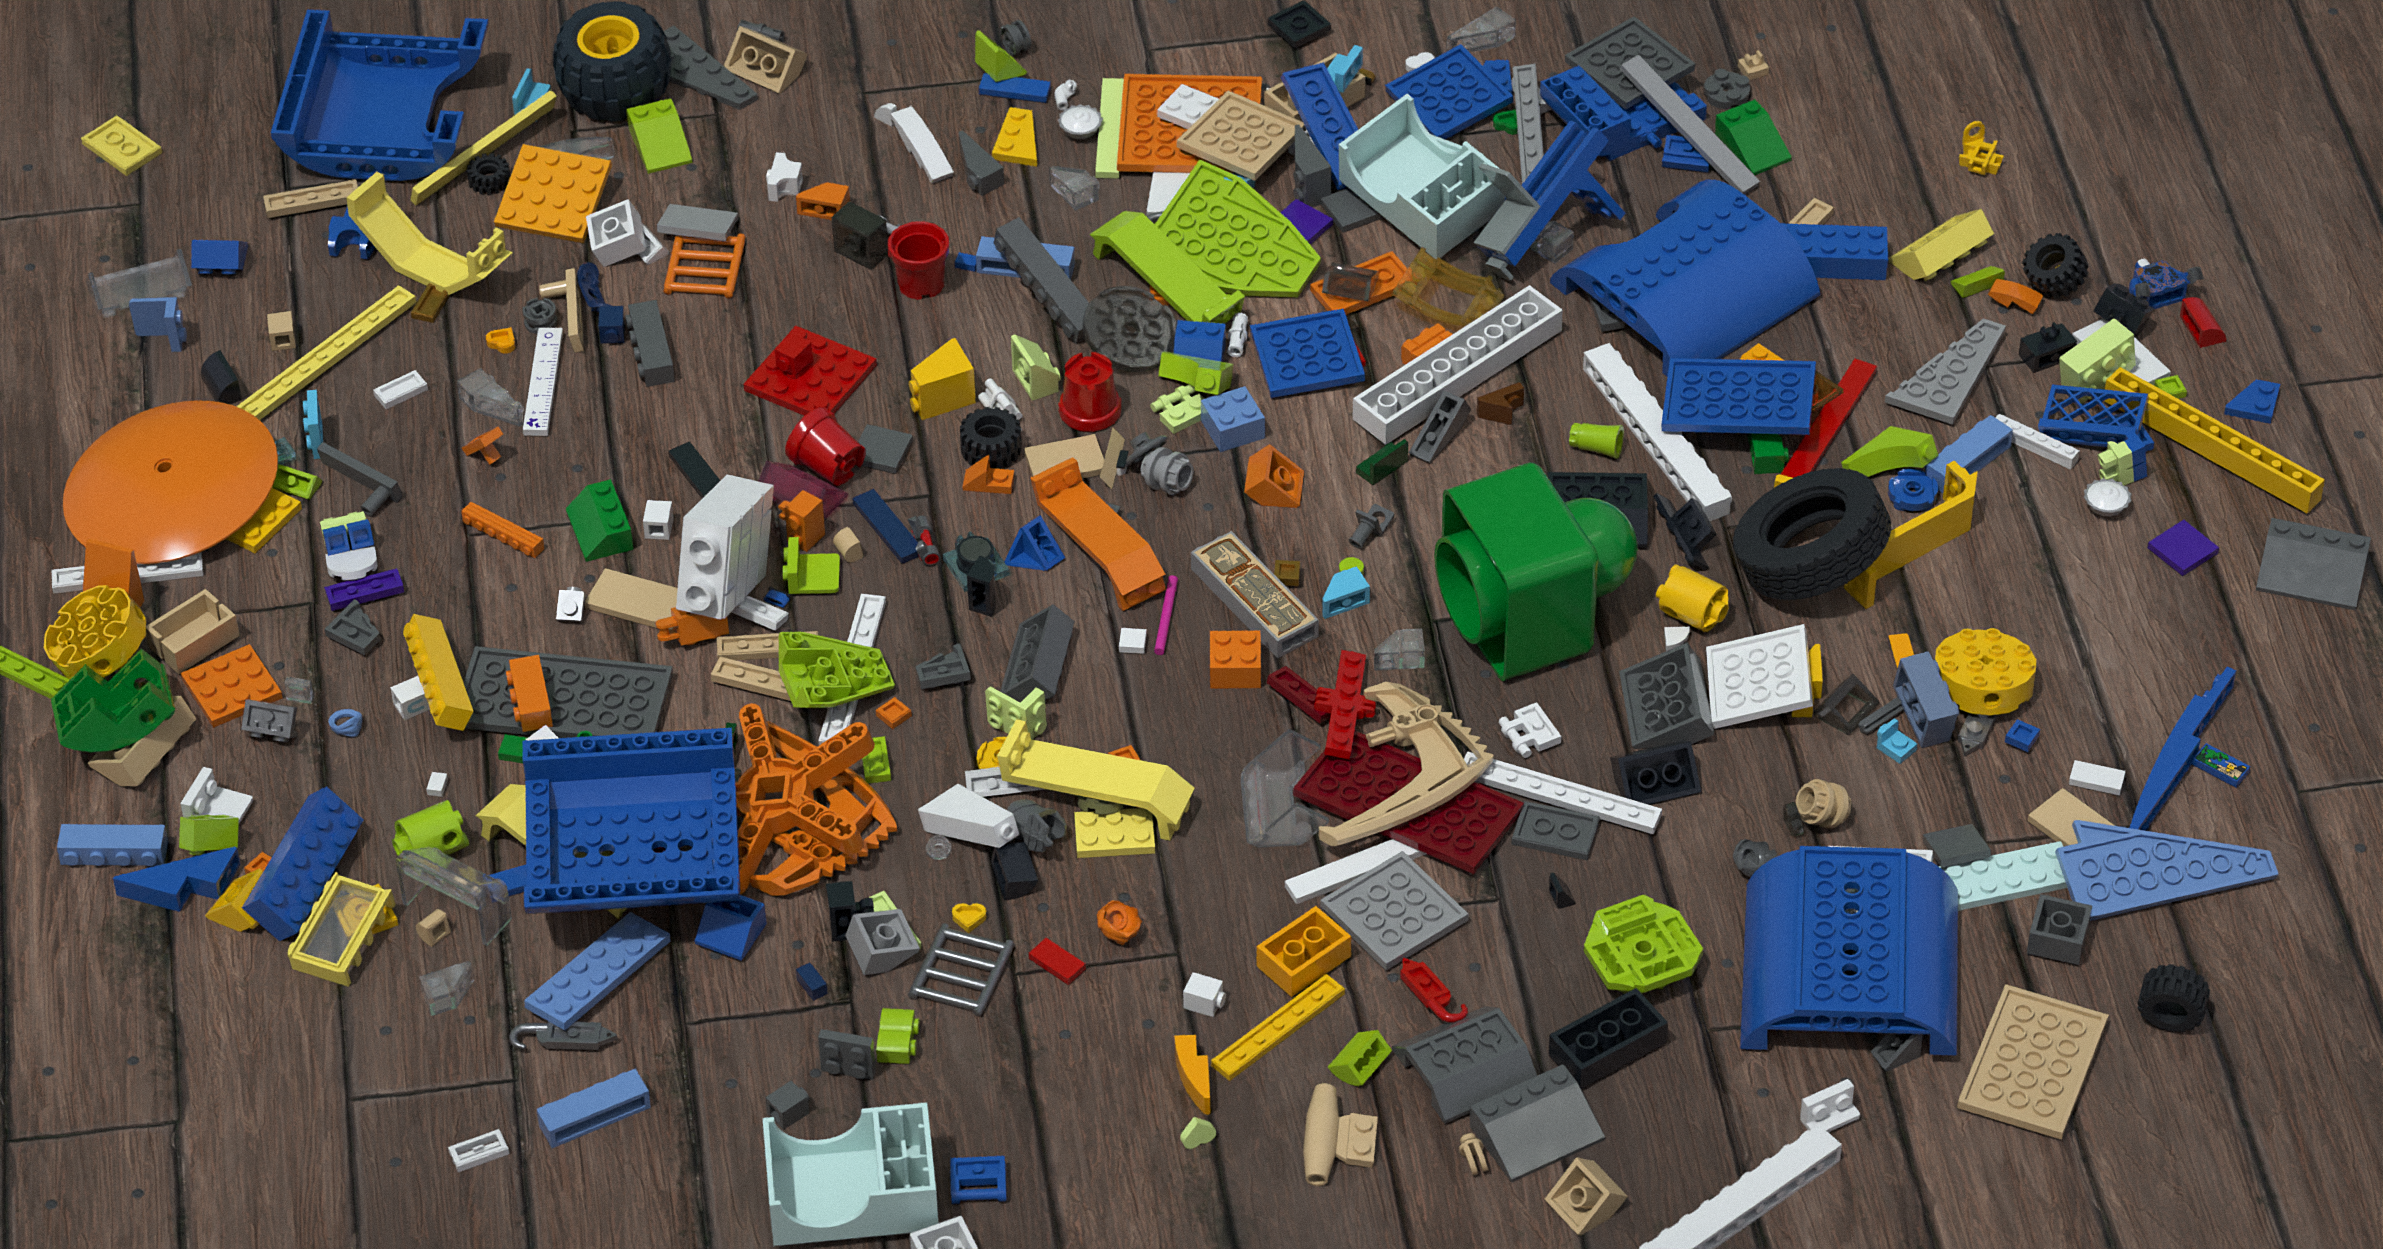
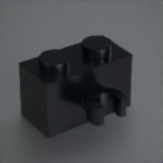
(2124, 307)
(2045, 347)
(843, 906)

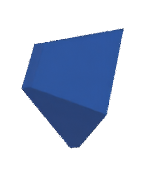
(1034, 547)

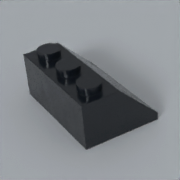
(1657, 773)

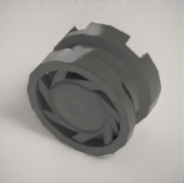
(1015, 37)
(539, 314)

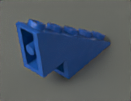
(173, 882)

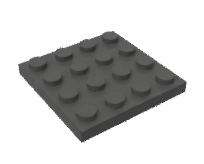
(1606, 53)

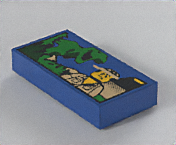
(2221, 765)

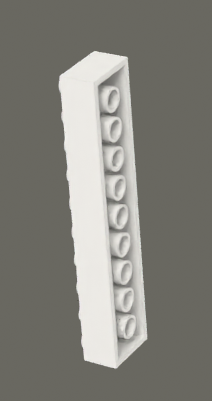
(1457, 364)

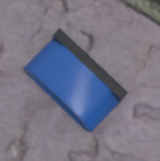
(777, 597)

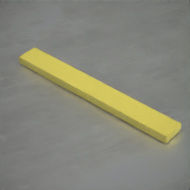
(485, 145)

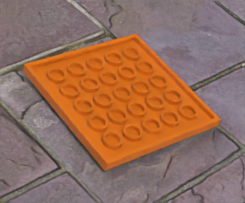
(1150, 141)

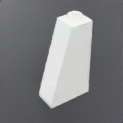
(968, 817)

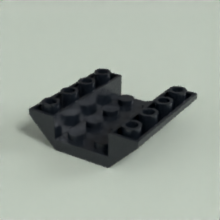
(1622, 490)

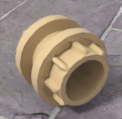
(1823, 803)

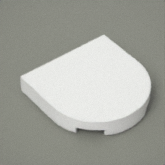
(352, 563)

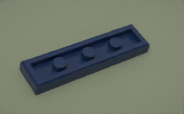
(886, 525)

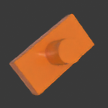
(485, 445)

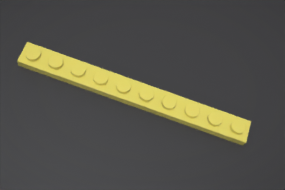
(328, 352)

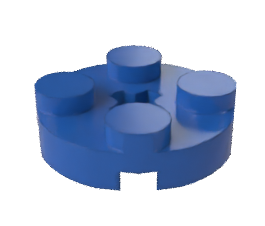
(1904, 499)

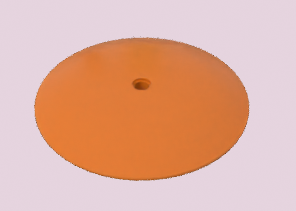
(172, 480)

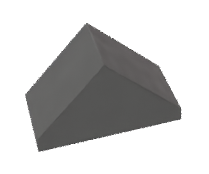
(1897, 1049)

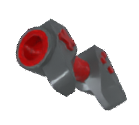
(922, 530)

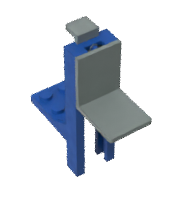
(1525, 215)

